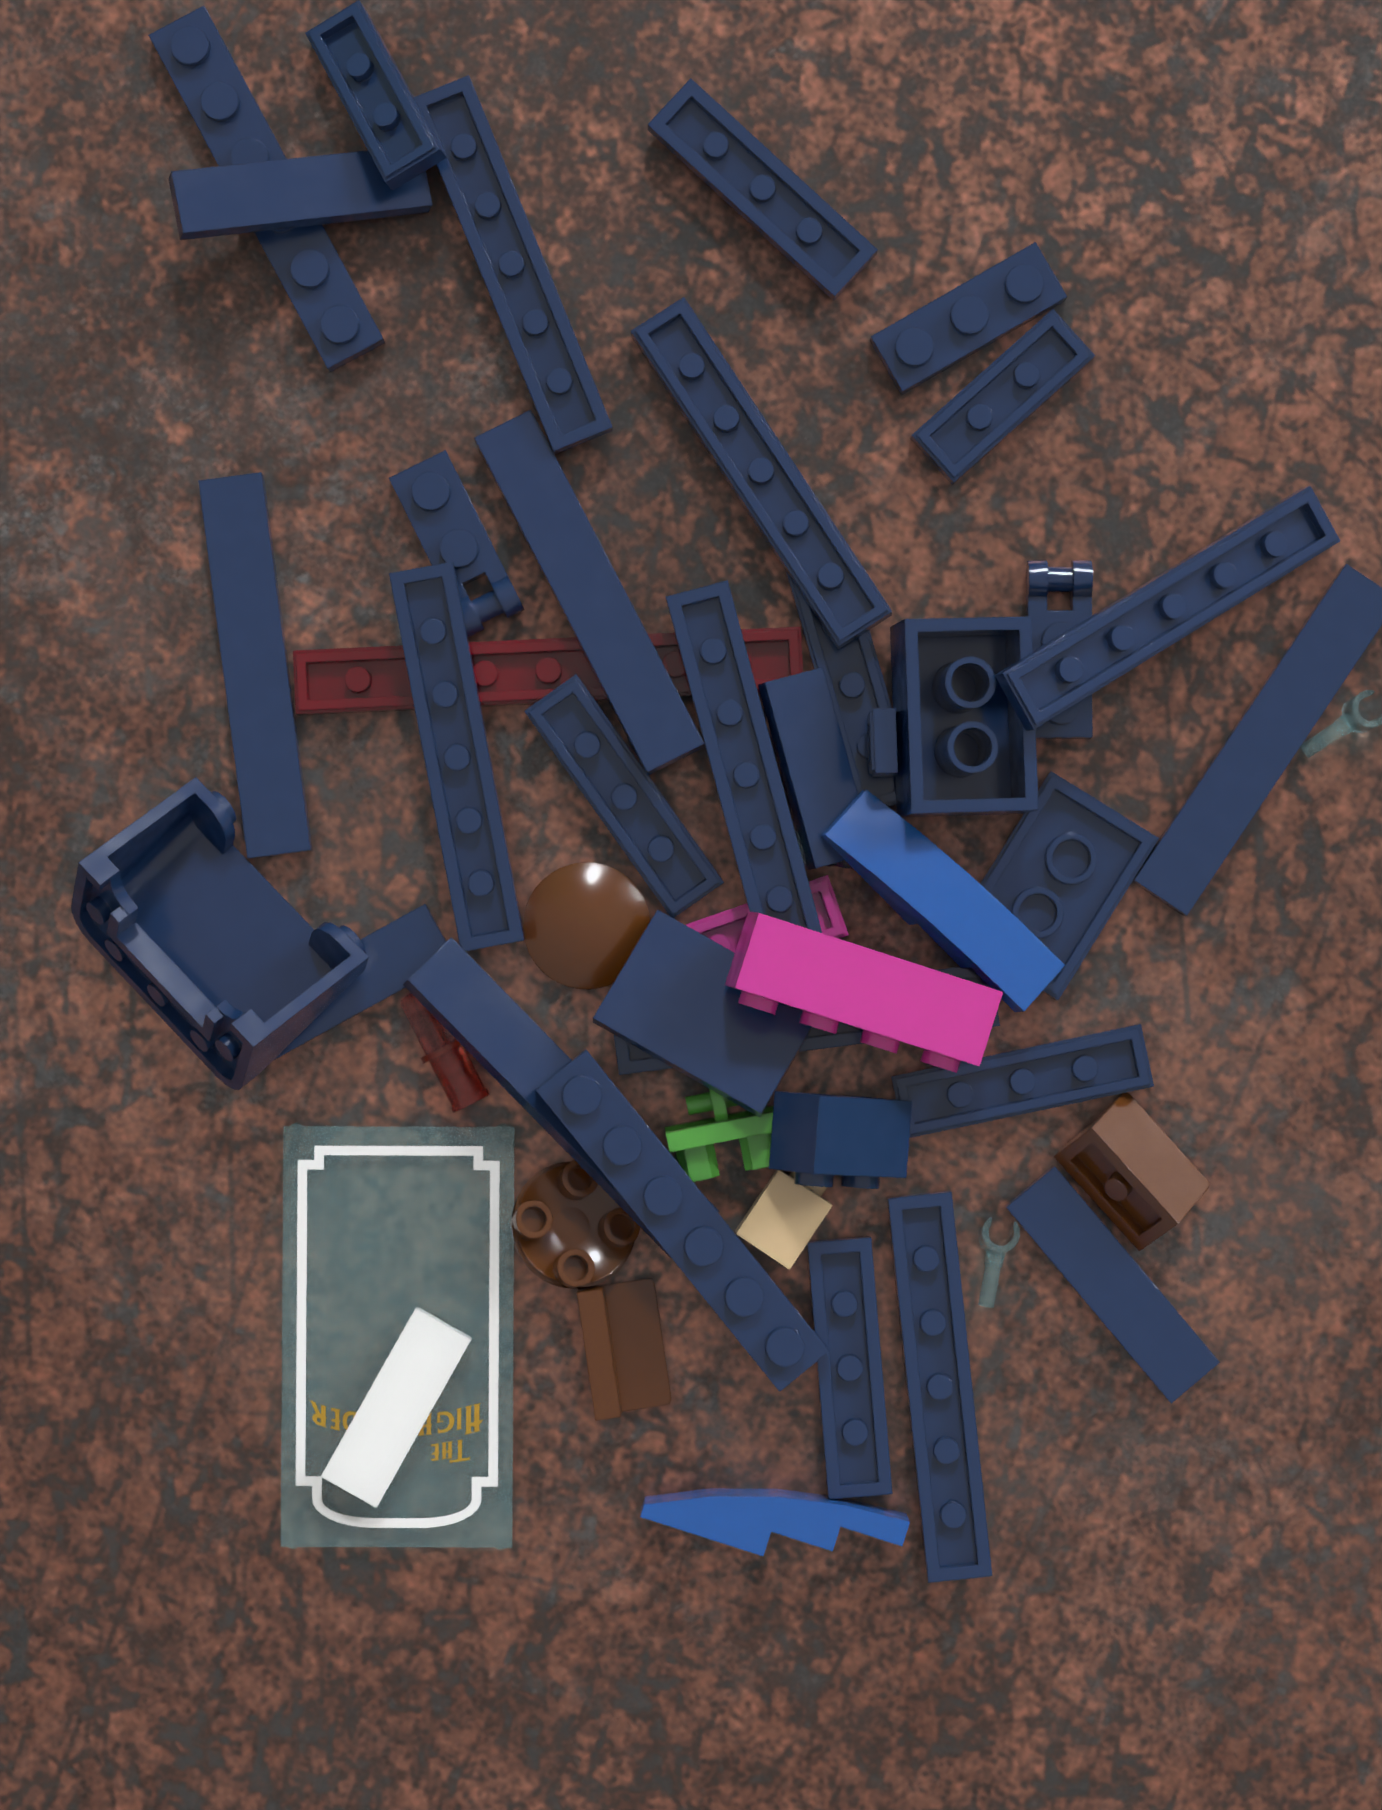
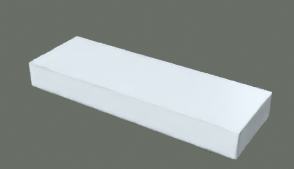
(396, 1407)

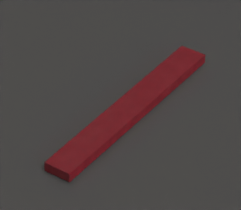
(504, 671)

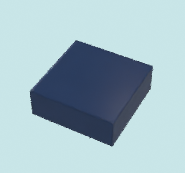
(882, 742)

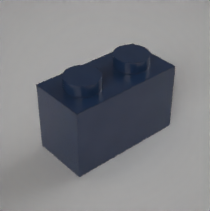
(840, 1136)

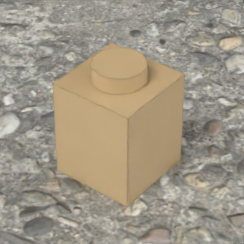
(784, 1218)

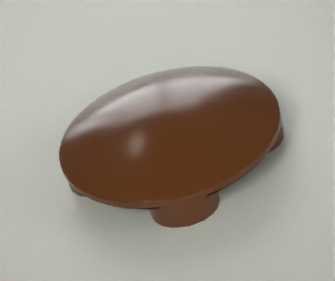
(584, 924)
(570, 1228)

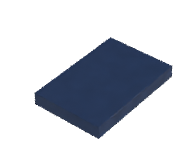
(1067, 871)
(681, 1012)

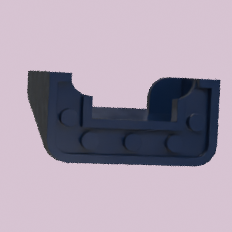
(210, 935)

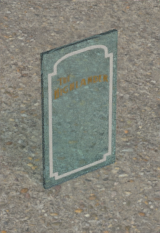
(368, 1236)

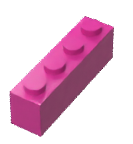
(862, 989)

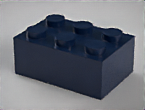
(954, 724)

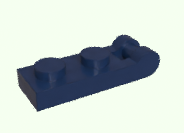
(455, 534)
(1049, 624)

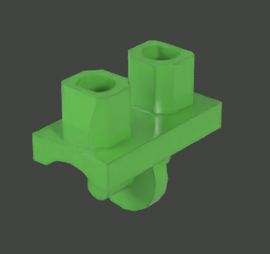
(696, 1138)

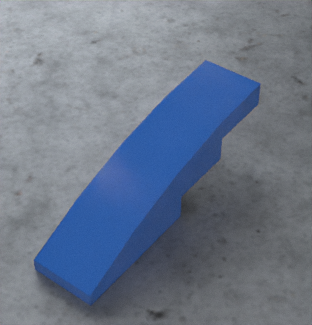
(943, 900)
(749, 1516)

